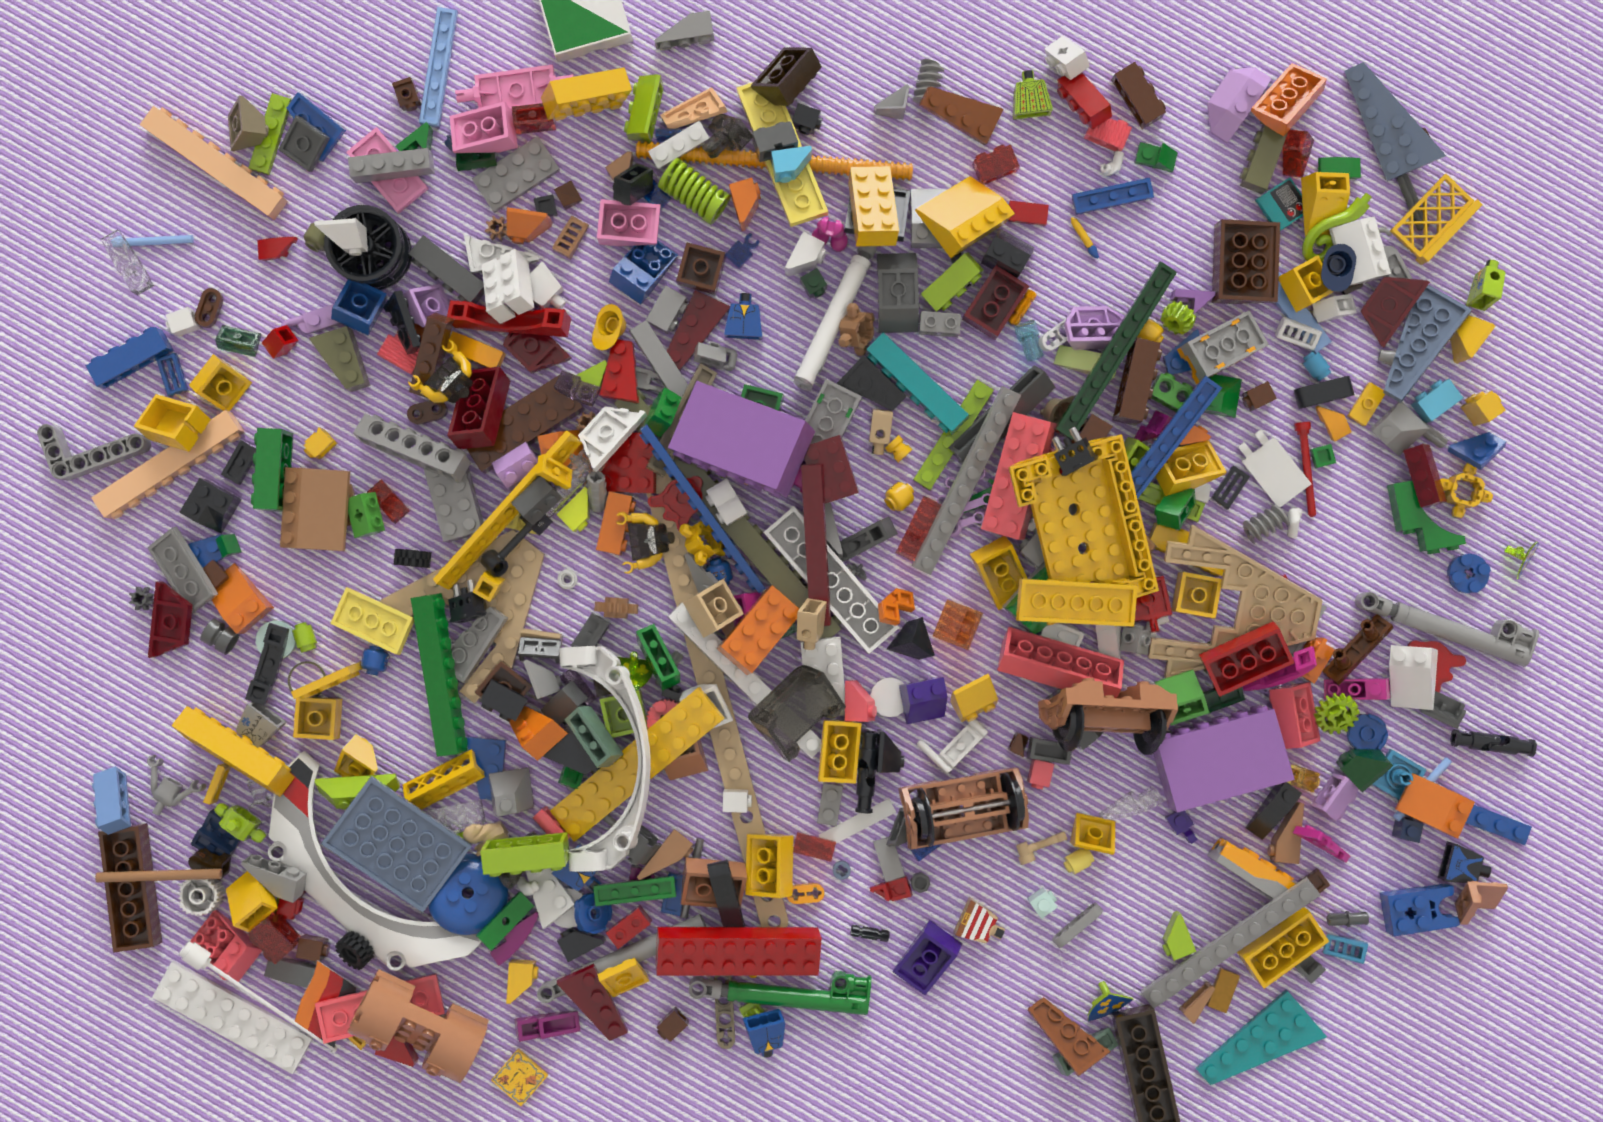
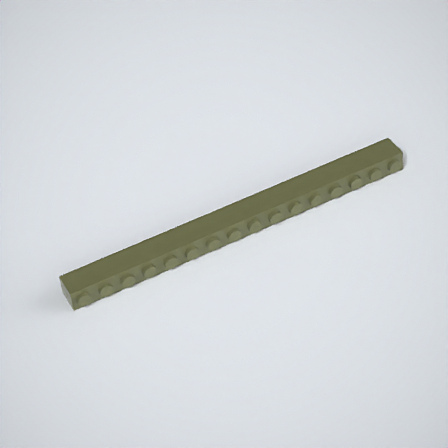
(747, 536)

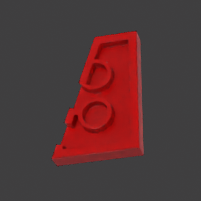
(620, 373)

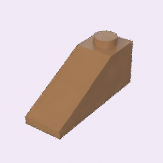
(1285, 844)
(670, 852)

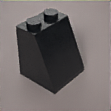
(1007, 253)
(572, 754)

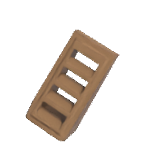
(564, 233)
(1195, 1004)

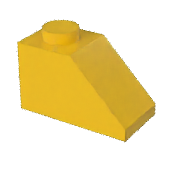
(520, 977)

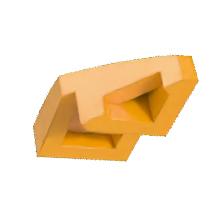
(1334, 422)

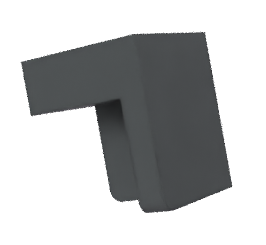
(1310, 969)

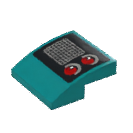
(1282, 203)

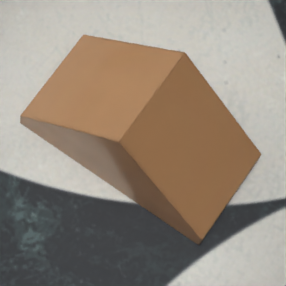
(620, 164)

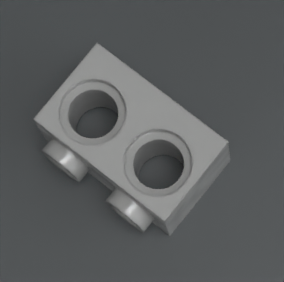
(939, 324)

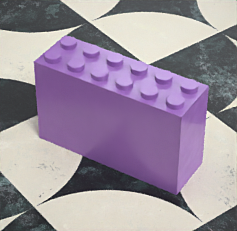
(741, 440)
(1222, 758)

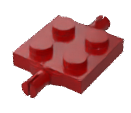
(1154, 606)

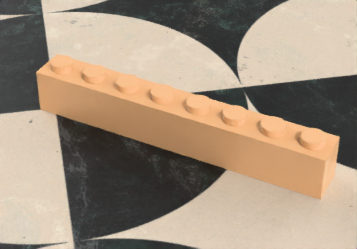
(213, 162)
(166, 466)

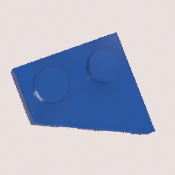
(1478, 450)

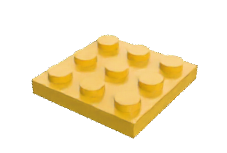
(327, 682)

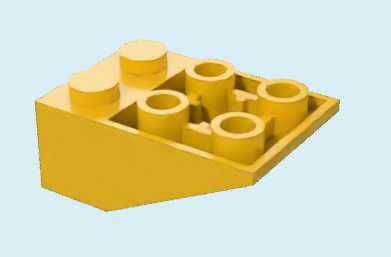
(1323, 196)

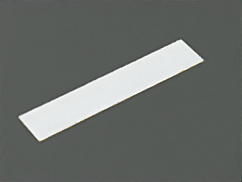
(859, 822)

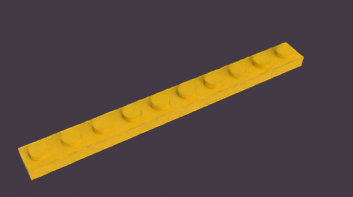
(499, 518)

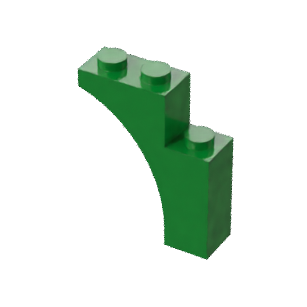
(1412, 518)

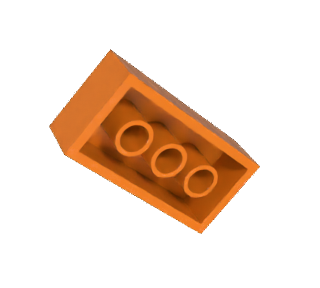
(759, 630)

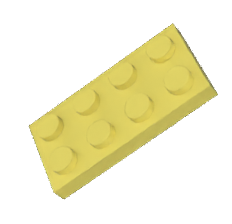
(373, 621)

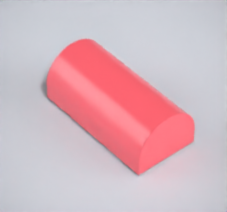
(548, 822)

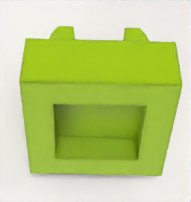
(751, 1009)

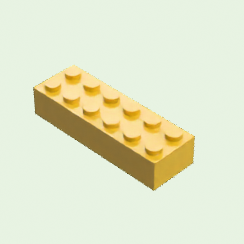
(234, 750)

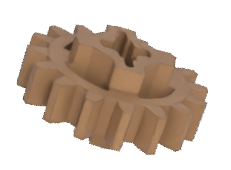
(616, 607)

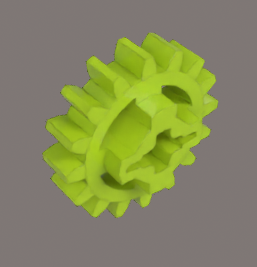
(1335, 711)

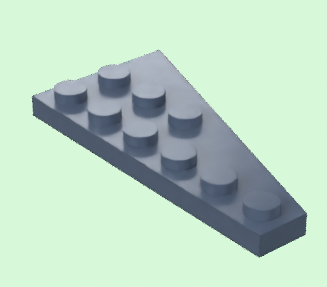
(1425, 334)

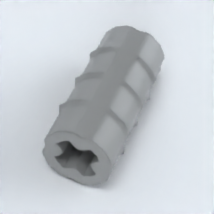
(596, 491)

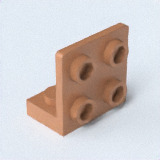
(1476, 896)

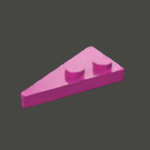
(1321, 841)

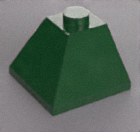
(1364, 766)

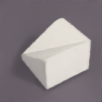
(1202, 493)

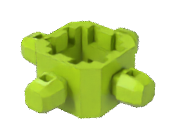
(240, 822)

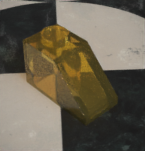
(1304, 778)

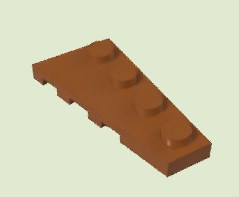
(963, 113)

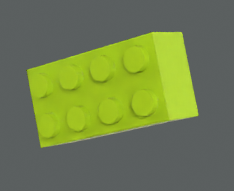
(525, 854)

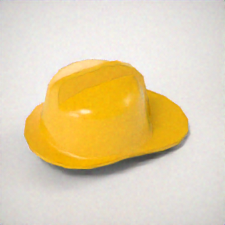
(608, 327)

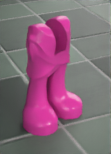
(836, 230)

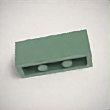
(594, 736)

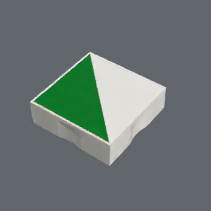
(584, 26)

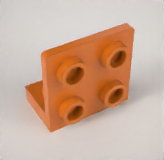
(1322, 654)

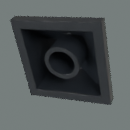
(888, 755)

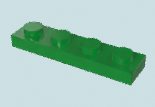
(634, 891)

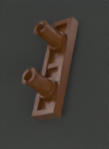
(1357, 649)

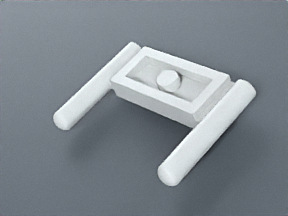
(957, 748)

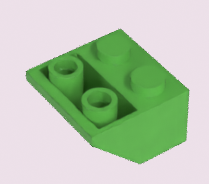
(1189, 695)

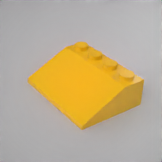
(964, 215)

